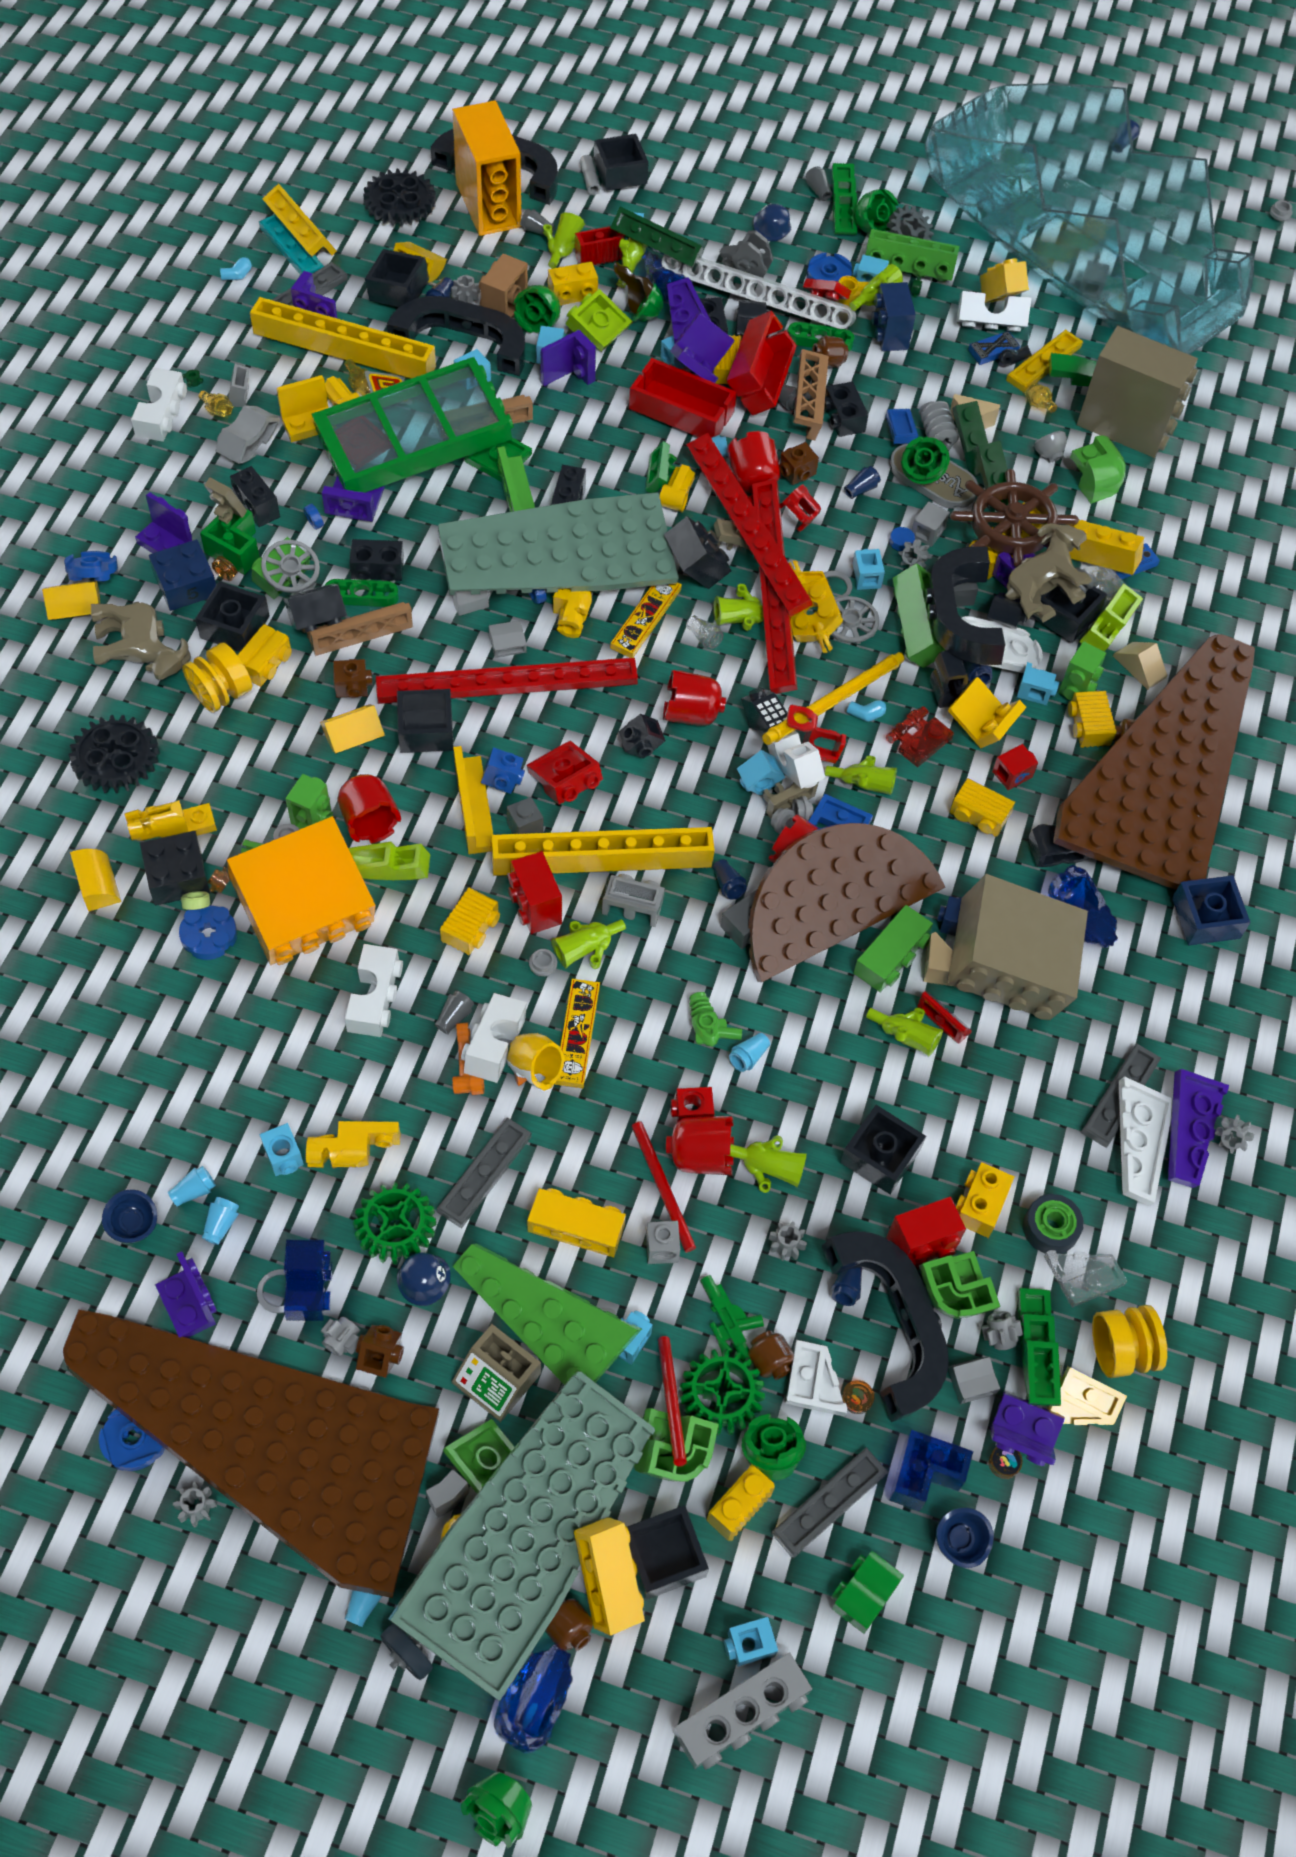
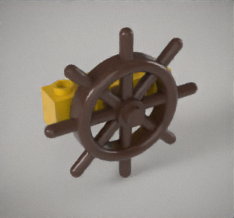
(1017, 521)

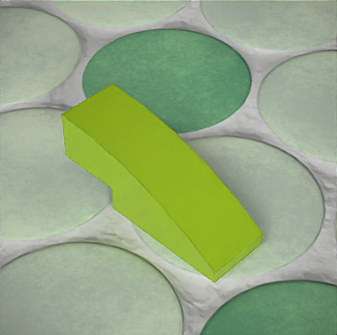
(1112, 618)
(390, 862)

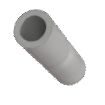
(590, 174)

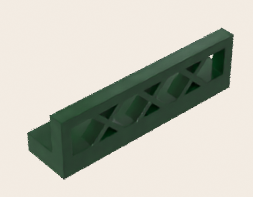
(656, 237)

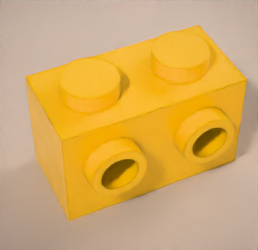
(573, 282)
(984, 1199)

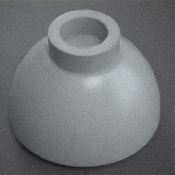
(1052, 445)

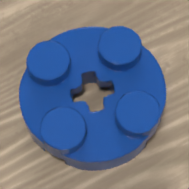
(822, 264)
(91, 565)
(200, 919)
(122, 1454)

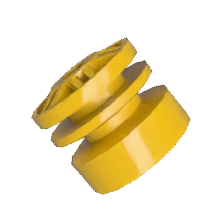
(217, 677)
(1129, 1341)

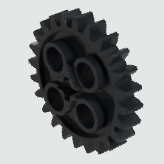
(399, 197)
(114, 753)

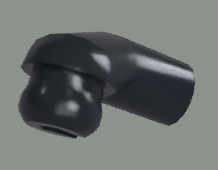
(1011, 356)

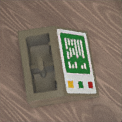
(497, 1373)

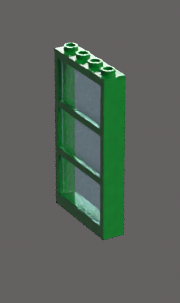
(413, 426)

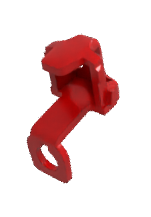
(801, 497)
(814, 732)

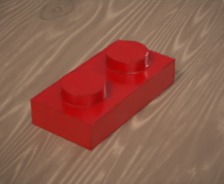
(830, 289)

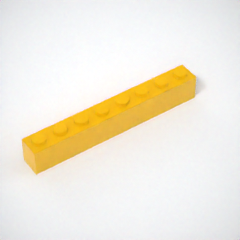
(342, 339)
(608, 850)

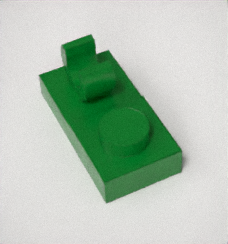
(659, 467)

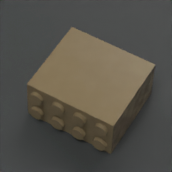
(1137, 391)
(1018, 947)

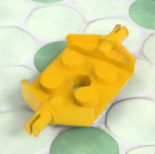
(827, 617)

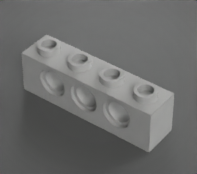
(781, 1674)

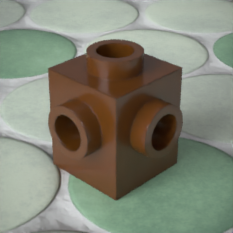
(798, 463)
(351, 678)
(379, 1350)

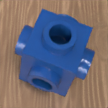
(503, 771)

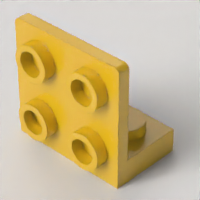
(297, 404)
(983, 713)

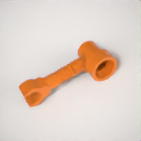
(466, 1083)

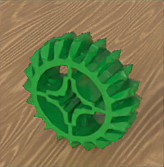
(378, 1207)
(734, 1391)

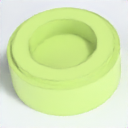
(195, 900)

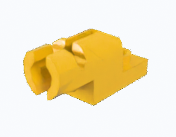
(572, 610)
(169, 820)
(352, 1144)

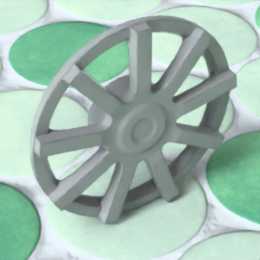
(290, 567)
(853, 619)

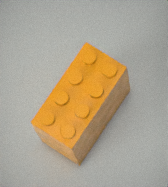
(487, 167)
(301, 891)

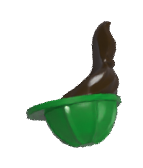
(643, 296)

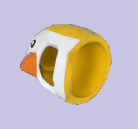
(535, 1056)

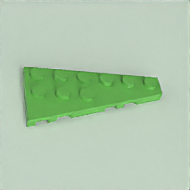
(550, 1320)

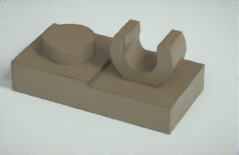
(226, 499)
(729, 534)
(784, 798)

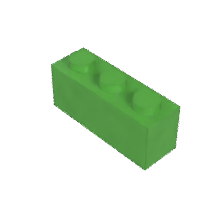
(893, 949)

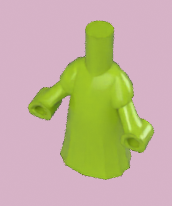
(564, 239)
(632, 255)
(890, 274)
(744, 611)
(866, 775)
(584, 941)
(909, 1029)
(769, 1159)

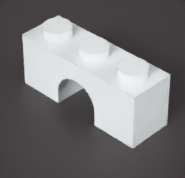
(973, 311)
(165, 391)
(798, 760)
(370, 1012)
(485, 1054)

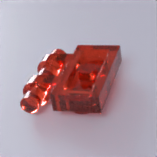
(925, 742)

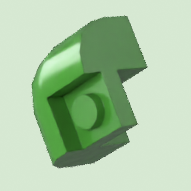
(1101, 469)
(958, 1286)
(657, 1453)

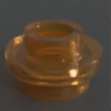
(219, 880)

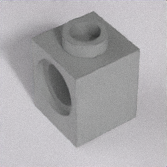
(930, 523)
(663, 1242)

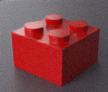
(535, 892)
(928, 1231)

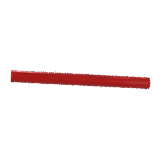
(663, 1185)
(672, 1402)

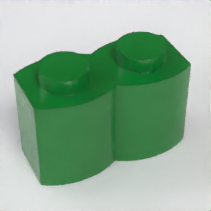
(867, 1591)

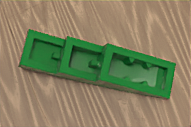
(844, 199)
(1076, 368)
(1039, 1347)

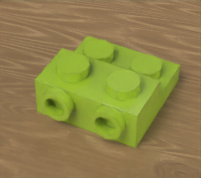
(598, 319)

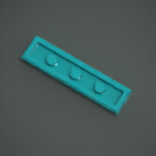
(289, 245)

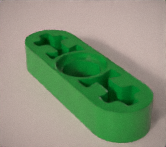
(808, 341)
(380, 587)

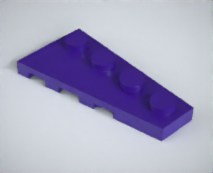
(683, 305)
(1192, 1125)

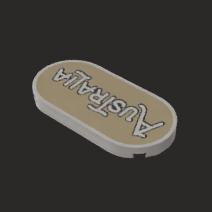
(947, 491)

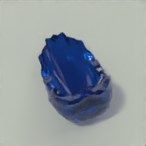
(658, 274)
(1079, 890)
(534, 1700)

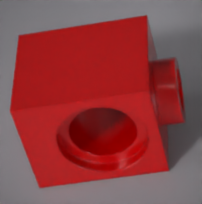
(699, 1096)

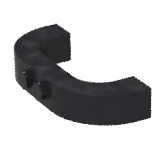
(533, 159)
(465, 318)
(955, 635)
(913, 1309)

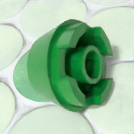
(925, 460)
(774, 1446)
(499, 1808)

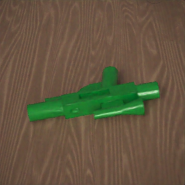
(732, 1319)

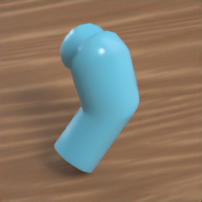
(238, 271)
(868, 712)

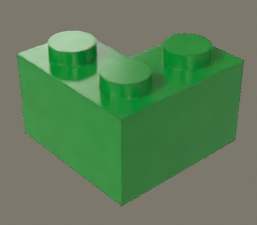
(232, 541)

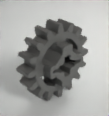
(911, 225)

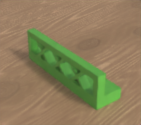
(514, 481)

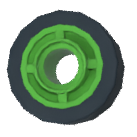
(1057, 1209)

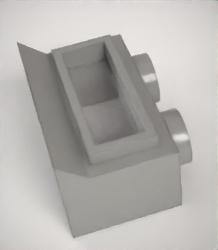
(633, 897)

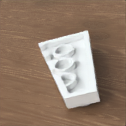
(1144, 1135)

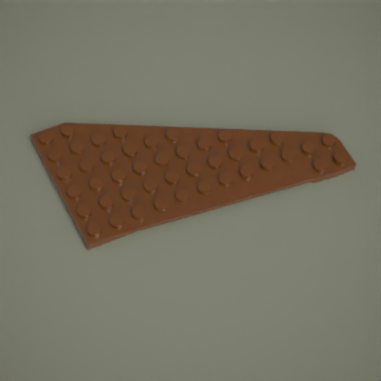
(1163, 782)
(293, 1450)

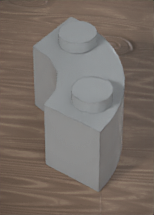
(246, 434)

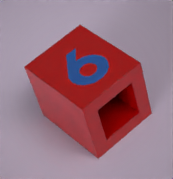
(1015, 766)

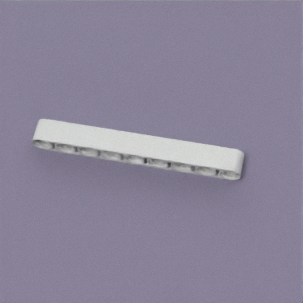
(769, 290)

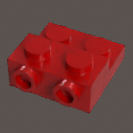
(566, 772)

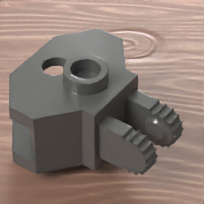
(747, 254)

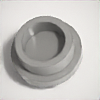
(1281, 210)
(802, 807)
(782, 818)
(543, 962)

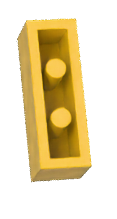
(1004, 280)
(1109, 548)
(576, 1222)
(609, 1575)

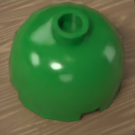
(874, 210)
(537, 308)

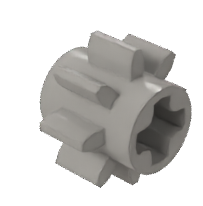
(465, 289)
(921, 551)
(1227, 1136)
(792, 1233)
(1002, 1330)
(340, 1336)
(201, 1510)

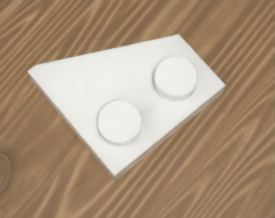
(813, 1380)

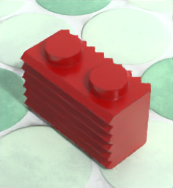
(598, 246)

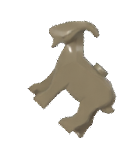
(1048, 570)
(139, 640)

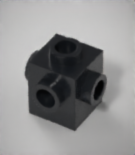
(641, 736)

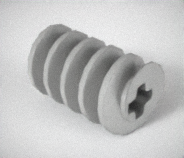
(939, 422)

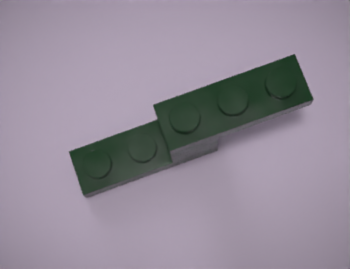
(980, 456)

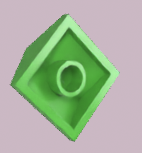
(479, 1453)

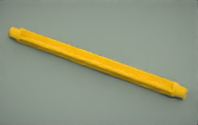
(891, 663)

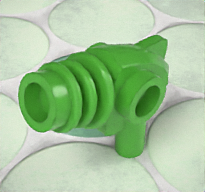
(706, 1022)

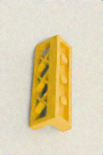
(297, 221)
(473, 802)

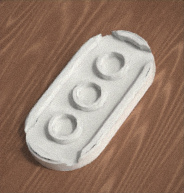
(1018, 646)

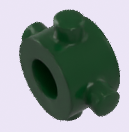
(916, 288)
(193, 378)

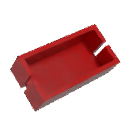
(761, 363)
(682, 399)

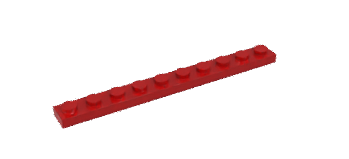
(750, 525)
(776, 618)
(513, 679)

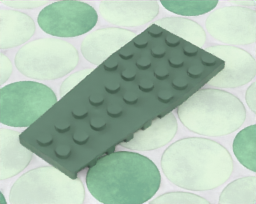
(562, 545)
(515, 1545)

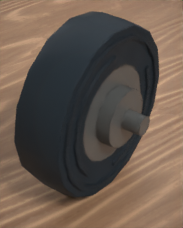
(406, 1652)

